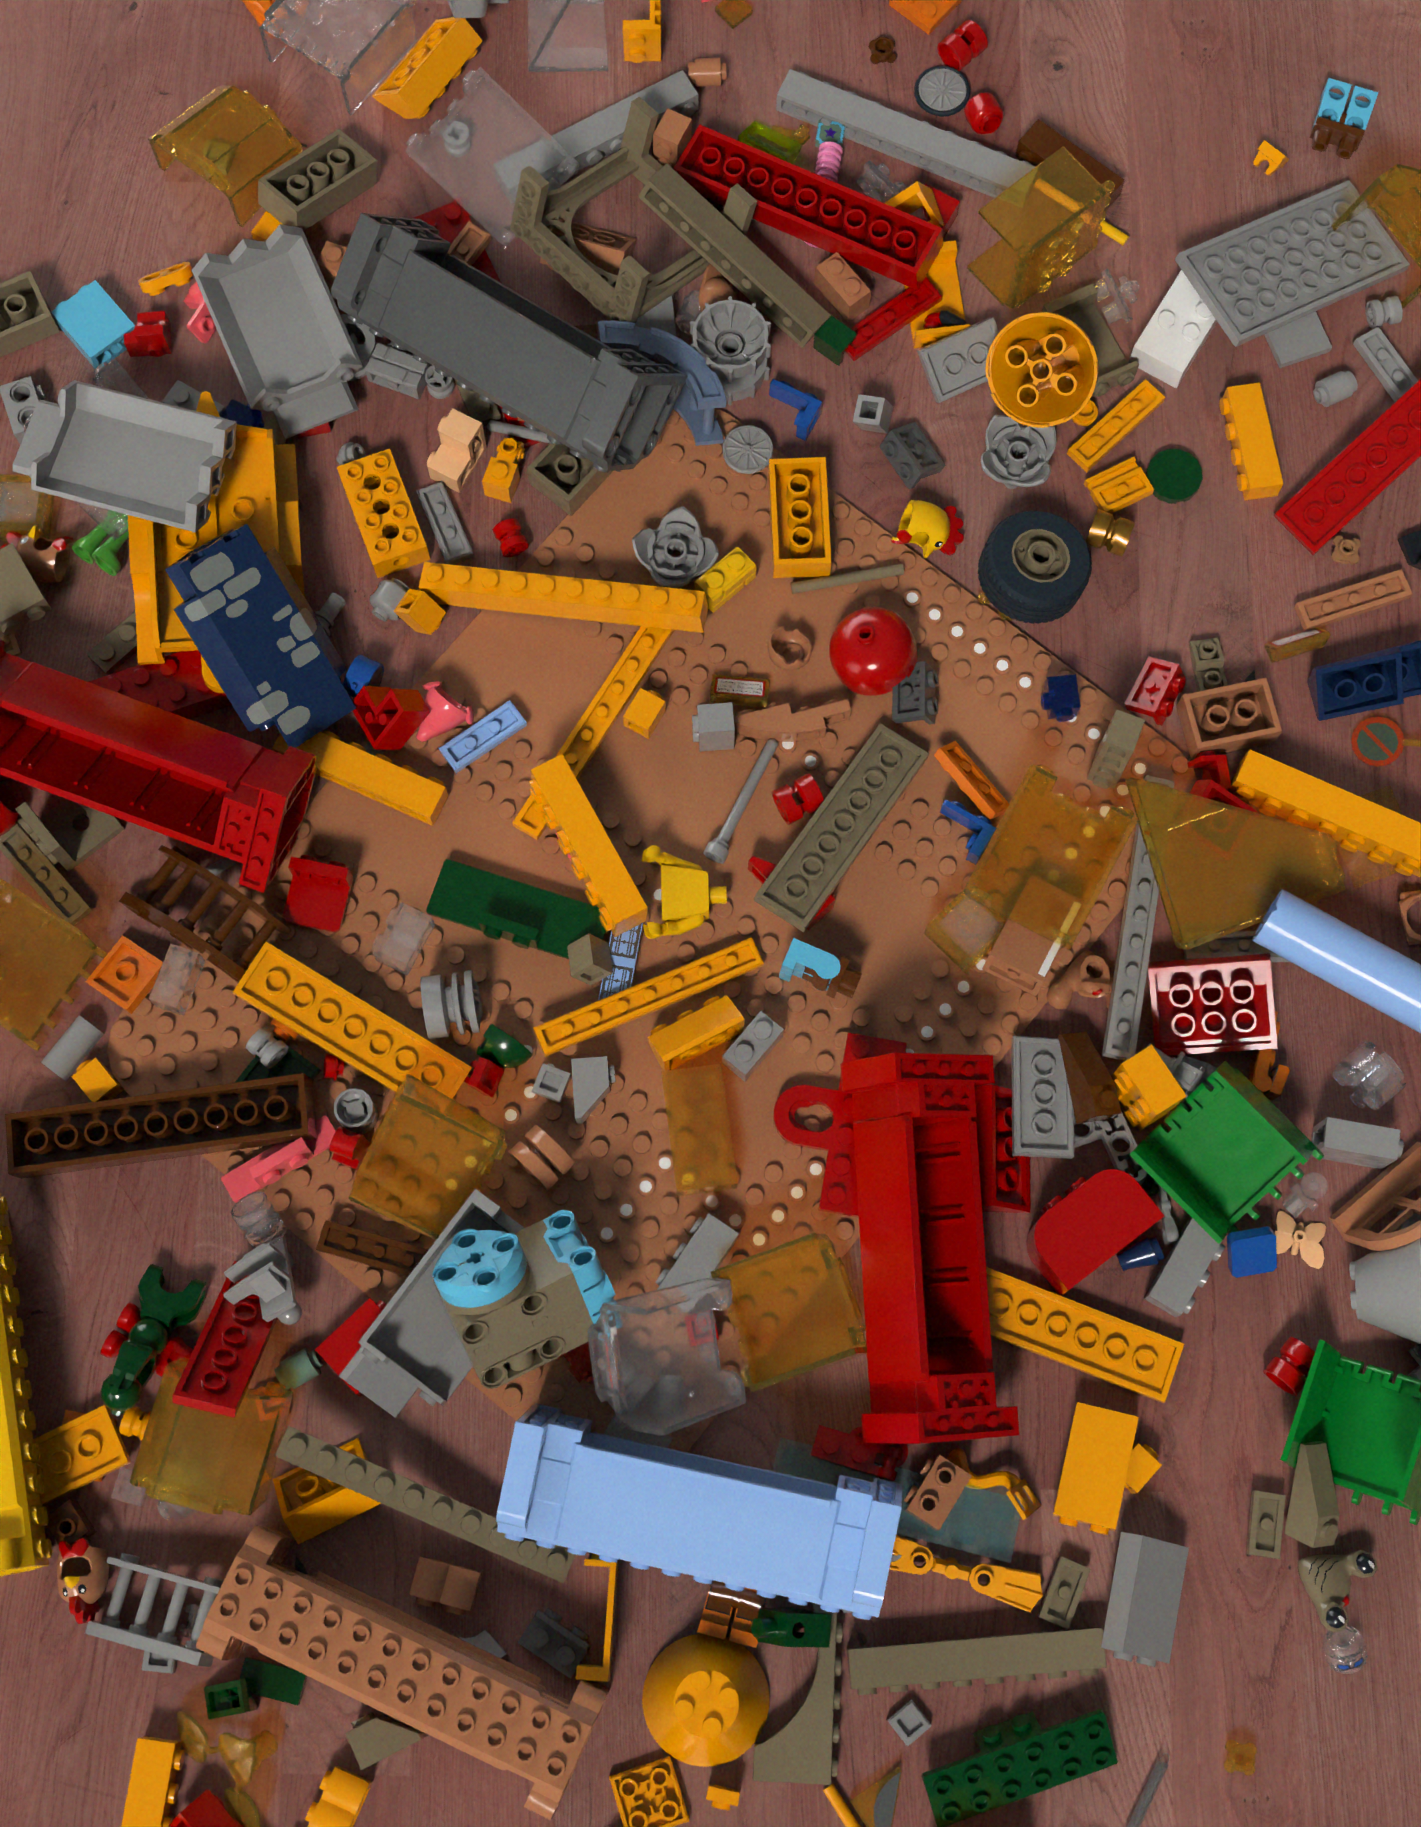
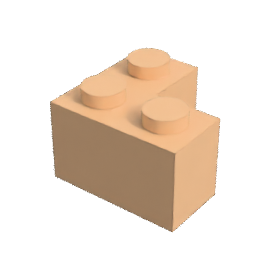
(459, 451)

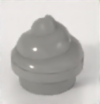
(350, 452)

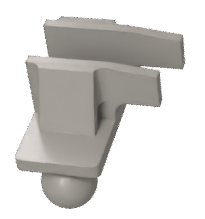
(269, 1279)

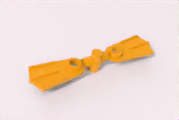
(1005, 1584)

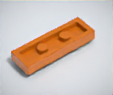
(971, 780)

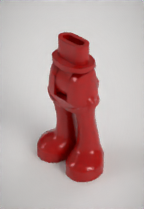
(128, 1318)

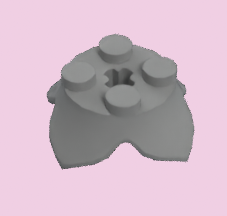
(1007, 438)
(676, 532)

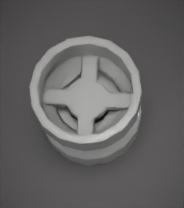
(1383, 312)
(266, 1047)

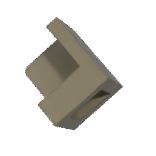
(589, 959)

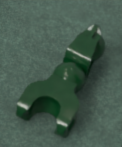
(149, 1337)

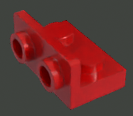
(1156, 689)

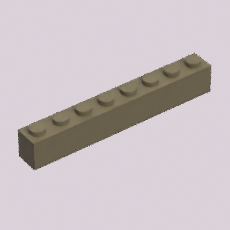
(733, 255)
(976, 1659)

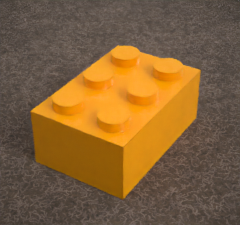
(1146, 1088)

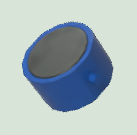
(362, 673)

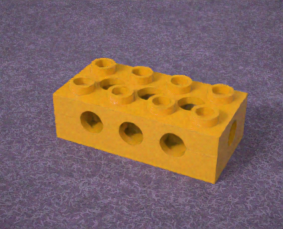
(388, 497)

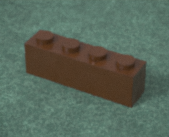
(1043, 141)

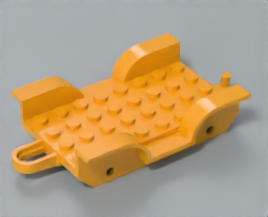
(256, 491)

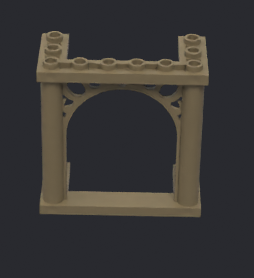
(635, 291)

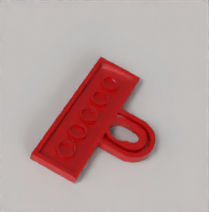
(839, 1179)

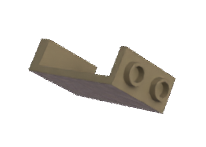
(1112, 364)

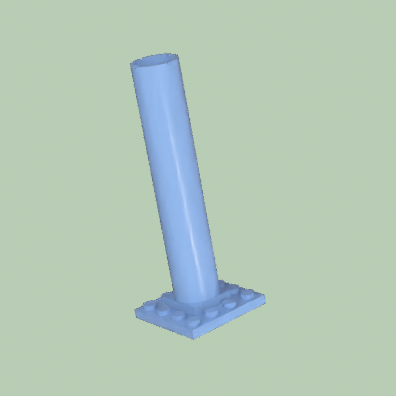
(1343, 957)

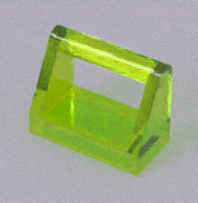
(748, 138)

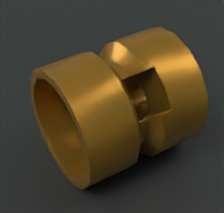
(1110, 532)

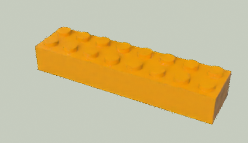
(1331, 810)

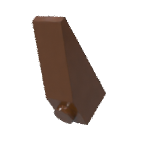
(1089, 1082)

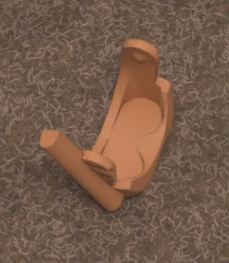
(1407, 899)

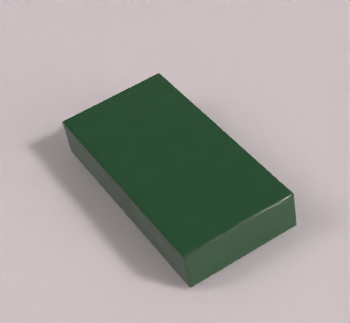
(273, 1681)

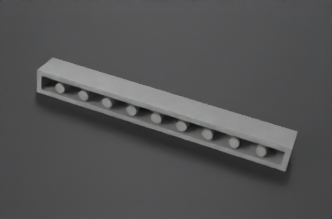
(900, 135)

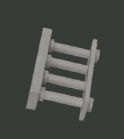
(137, 1634)

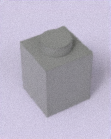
(873, 413)

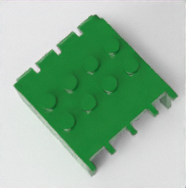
(1224, 1151)
(1367, 1428)

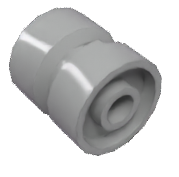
(356, 1111)

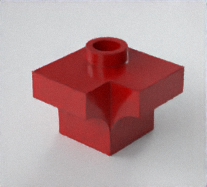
(150, 335)

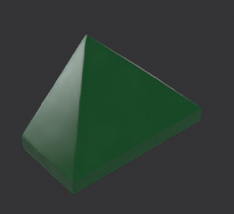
(229, 1699)

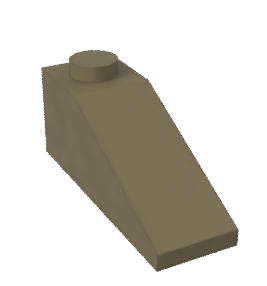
(1313, 1501)

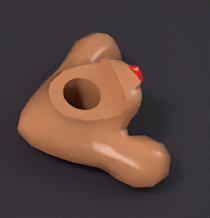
(1085, 975)

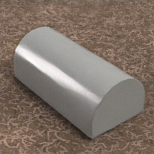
(72, 1048)

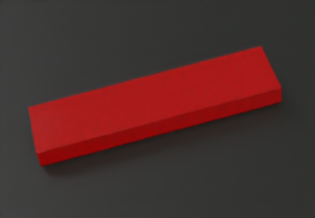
(892, 317)

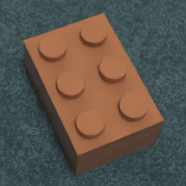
(1229, 718)

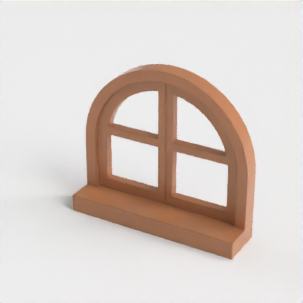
(1380, 1197)

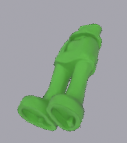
(106, 555)

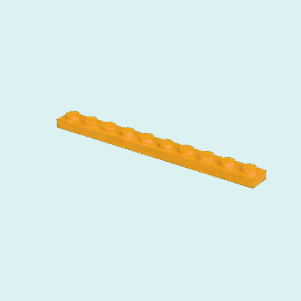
(600, 715)

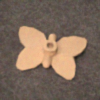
(1301, 1238)

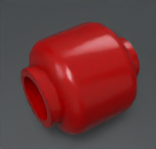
(983, 113)

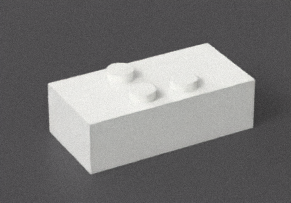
(1174, 333)

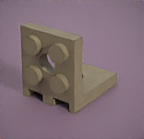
(57, 834)

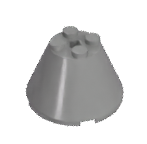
(1389, 1290)

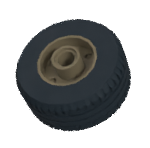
(1034, 567)

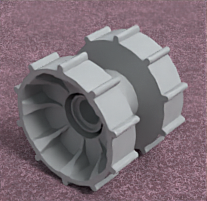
(735, 327)

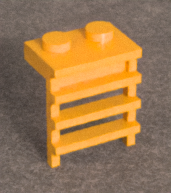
(643, 37)

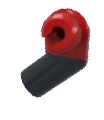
(941, 319)

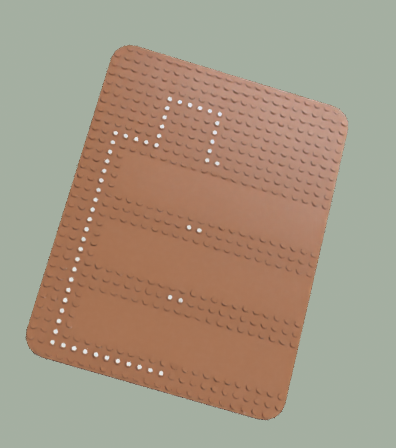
(678, 800)

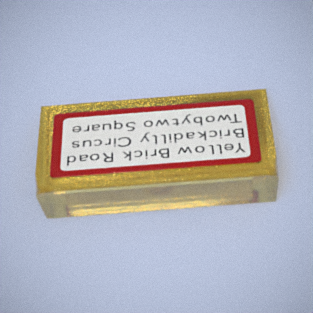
(1296, 644)
(739, 690)

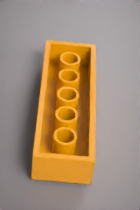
(588, 845)

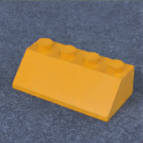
(429, 67)

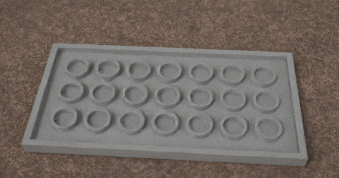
(1290, 264)

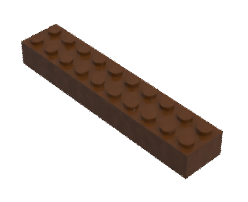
(160, 1126)

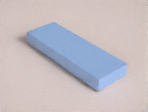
(483, 736)

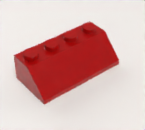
(1002, 1176)

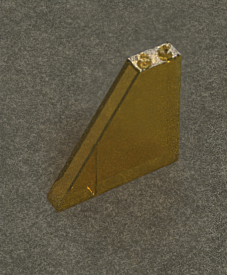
(1226, 863)

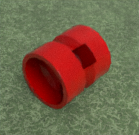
(962, 45)
(807, 794)
(1291, 1367)

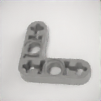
(1101, 1130)

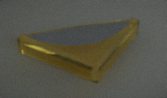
(878, 1802)

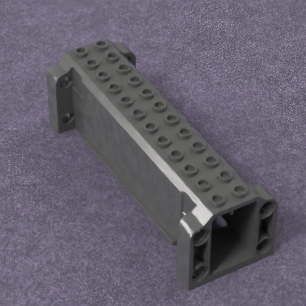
(503, 345)

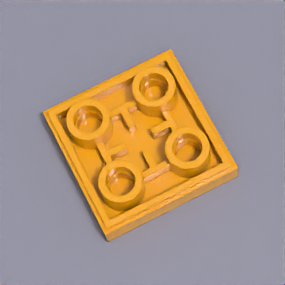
(649, 1795)

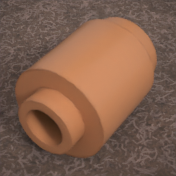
(707, 72)

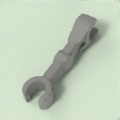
(1169, 1229)

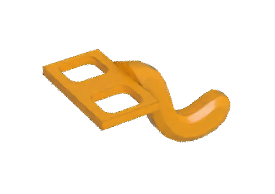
(997, 1478)

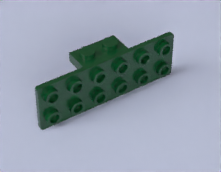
(511, 909)
(1017, 1763)

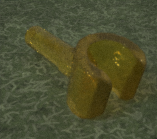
(799, 135)

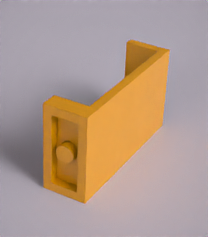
(945, 279)
(1095, 1468)
(603, 1672)

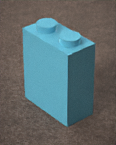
(93, 324)

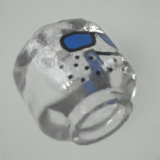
(1345, 1650)

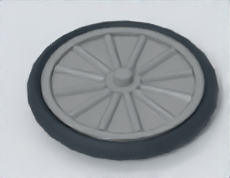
(942, 91)

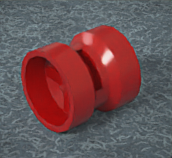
(510, 537)

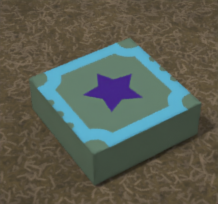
(830, 133)

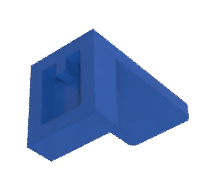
(807, 403)
(979, 825)

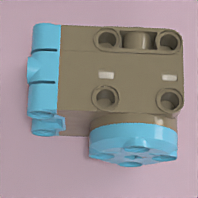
(521, 1295)

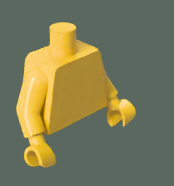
(683, 894)

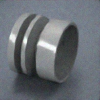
(450, 1004)

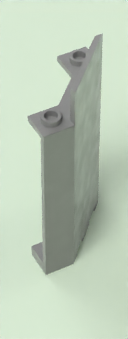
(281, 329)
(127, 454)
(413, 1336)

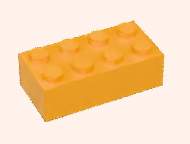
(799, 517)

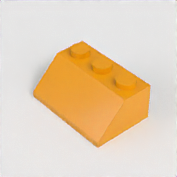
(696, 1032)
(317, 1504)

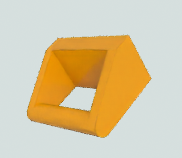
(916, 197)

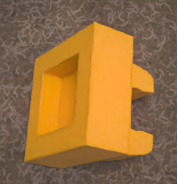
(1272, 155)

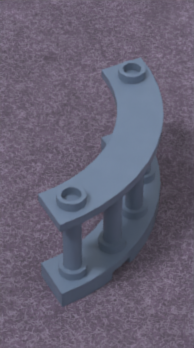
(702, 387)

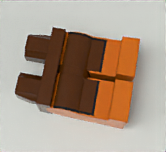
(718, 1612)

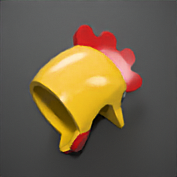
(930, 527)

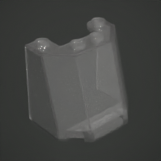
(661, 1357)

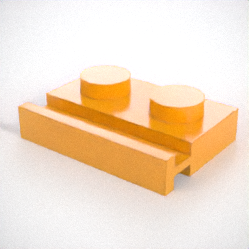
(1119, 486)

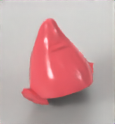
(444, 713)

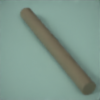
(847, 578)

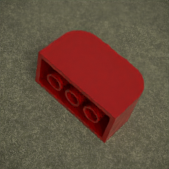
(1089, 1226)

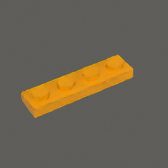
(1116, 425)

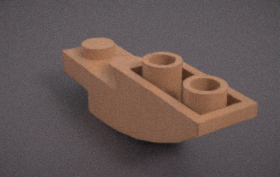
(784, 726)

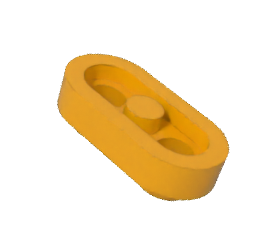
(156, 282)

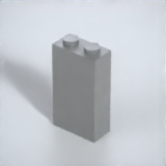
(1144, 1599)

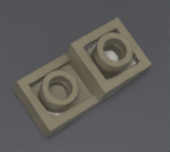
(1207, 664)

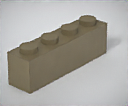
(1115, 749)

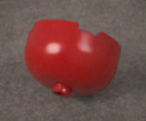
(872, 651)

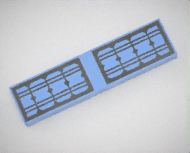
(623, 959)

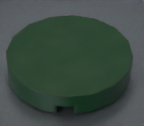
(1174, 475)

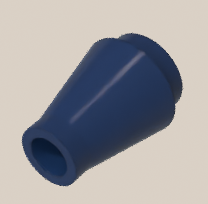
(1141, 1254)

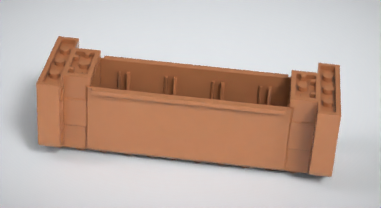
(401, 1667)

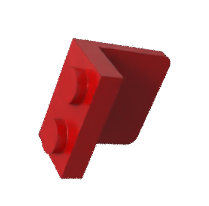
(317, 893)

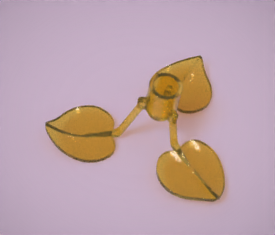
(239, 1754)

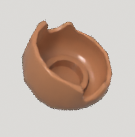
(789, 648)

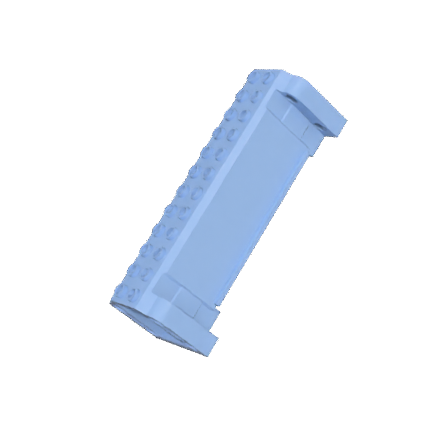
(699, 1515)

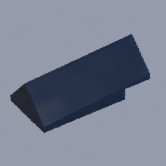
(1366, 681)

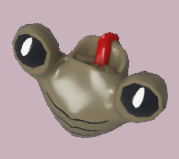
(1329, 1583)

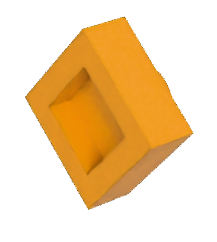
(722, 1796)

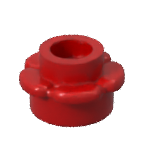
(332, 1067)

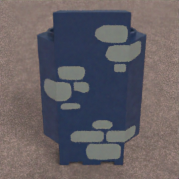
(260, 637)

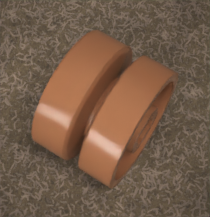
(541, 1157)

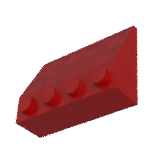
(1213, 1004)

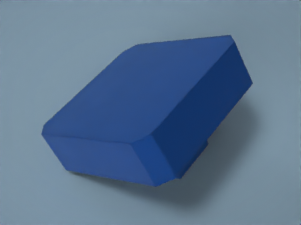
(1252, 1251)

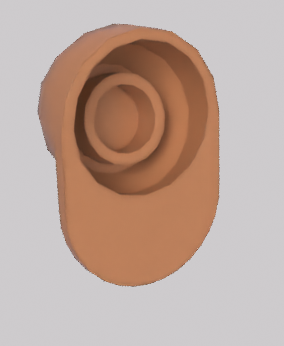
(714, 288)

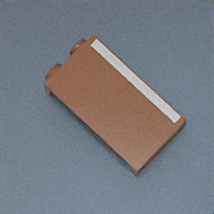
(1021, 957)

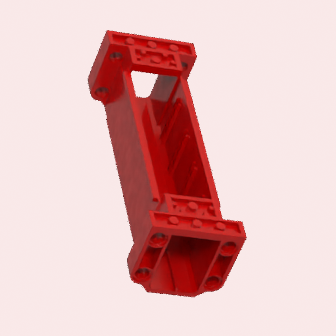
(153, 767)
(923, 1249)

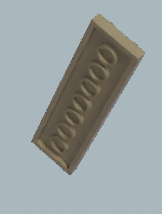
(841, 827)

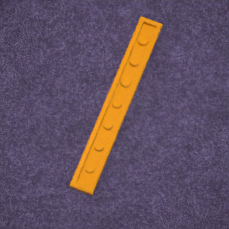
(648, 996)

